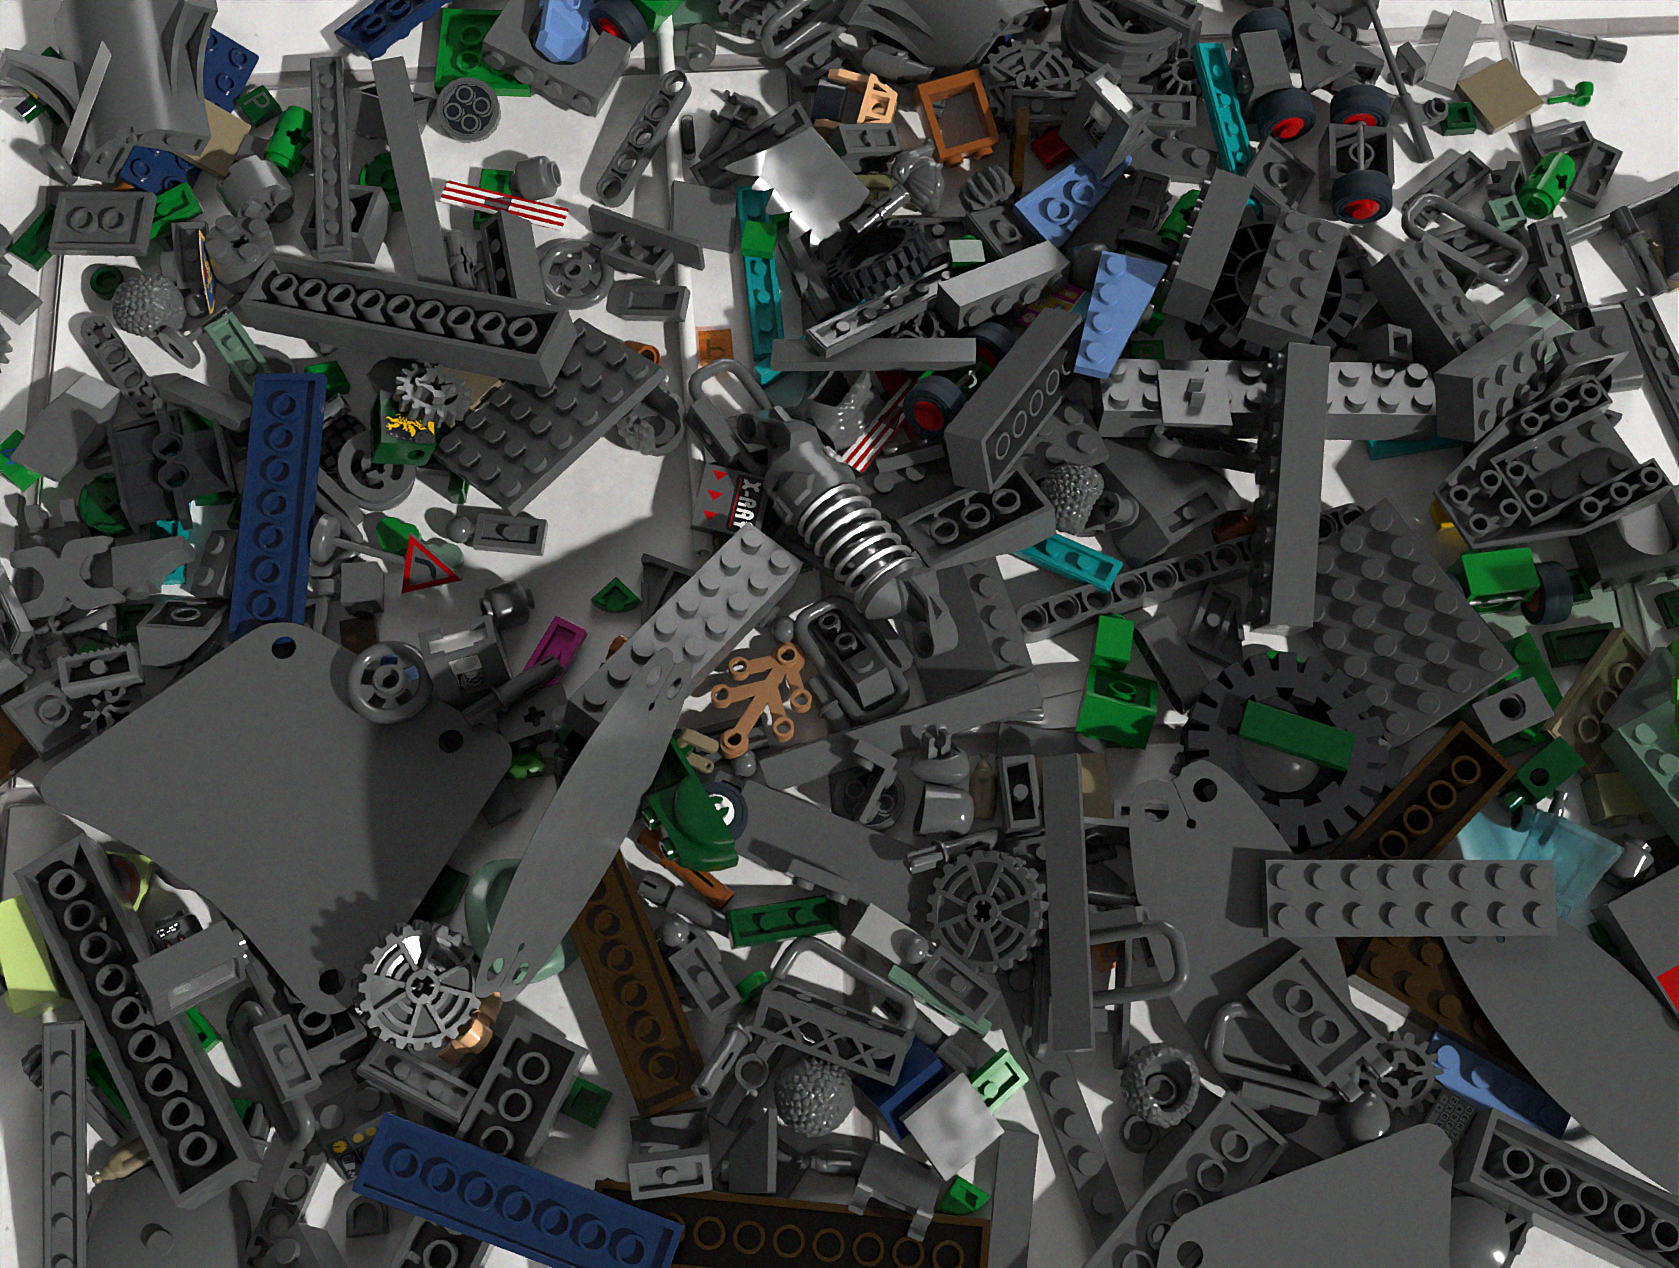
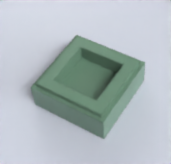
(1504, 213)

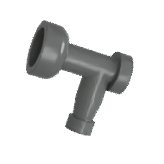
(1524, 816)

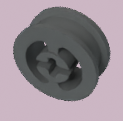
(380, 490)

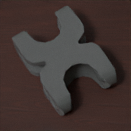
(67, 577)

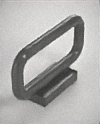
(807, 32)
(1459, 264)
(712, 427)
(336, 502)
(882, 640)
(1132, 924)
(861, 972)
(278, 1070)
(1260, 1084)

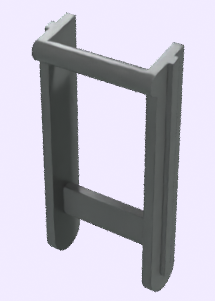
(1111, 1022)

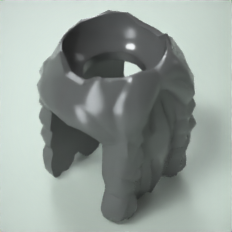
(840, 410)
(640, 433)

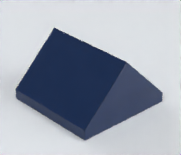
(917, 1078)

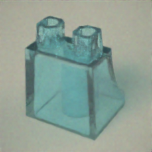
(1577, 854)

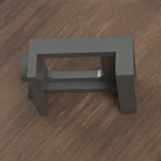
(1579, 352)
(670, 1154)

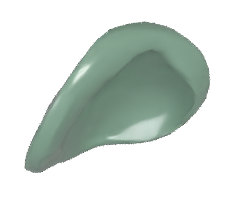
(481, 909)

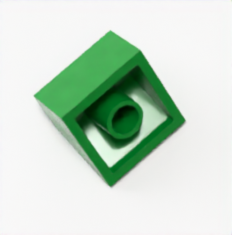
(1117, 707)

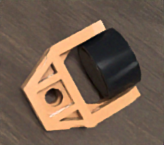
(831, 95)

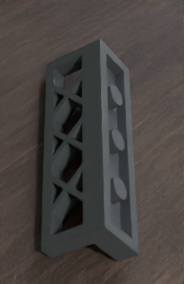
(837, 1018)

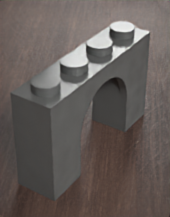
(581, 85)
(1612, 562)

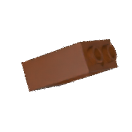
(949, 87)

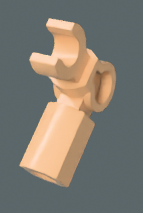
(477, 1034)

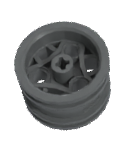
(1116, 35)

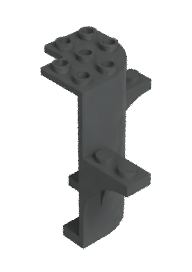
(945, 32)
(150, 85)

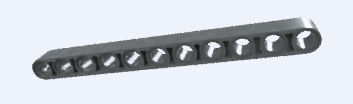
(1170, 571)

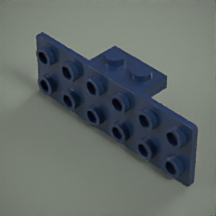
(224, 78)

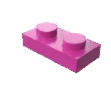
(562, 641)

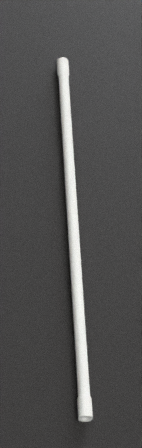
(702, 542)

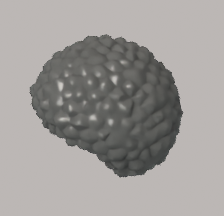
(148, 305)
(1072, 493)
(1160, 1083)
(813, 1096)

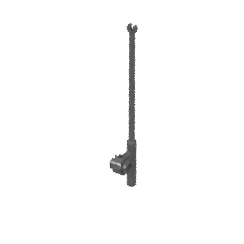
(1427, 114)

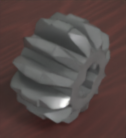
(986, 189)

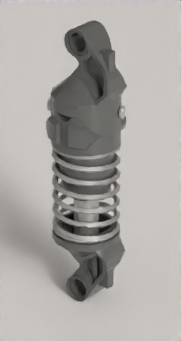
(828, 510)

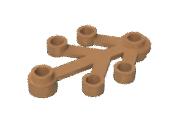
(763, 693)

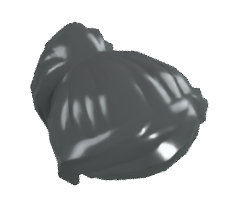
(920, 176)

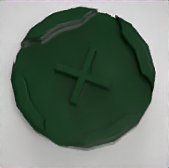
(102, 508)

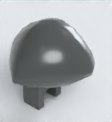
(940, 760)
(1364, 1119)

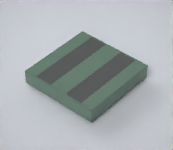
(1534, 313)

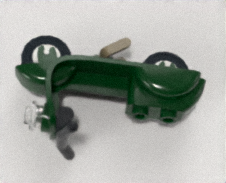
(691, 818)

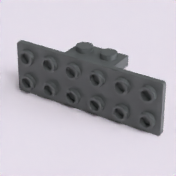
(834, 855)

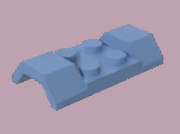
(564, 30)

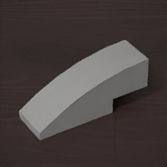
(883, 936)

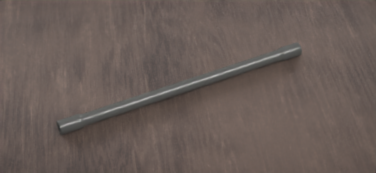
(1581, 233)

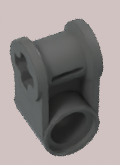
(1110, 514)

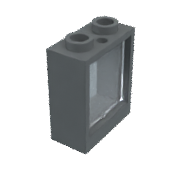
(191, 971)

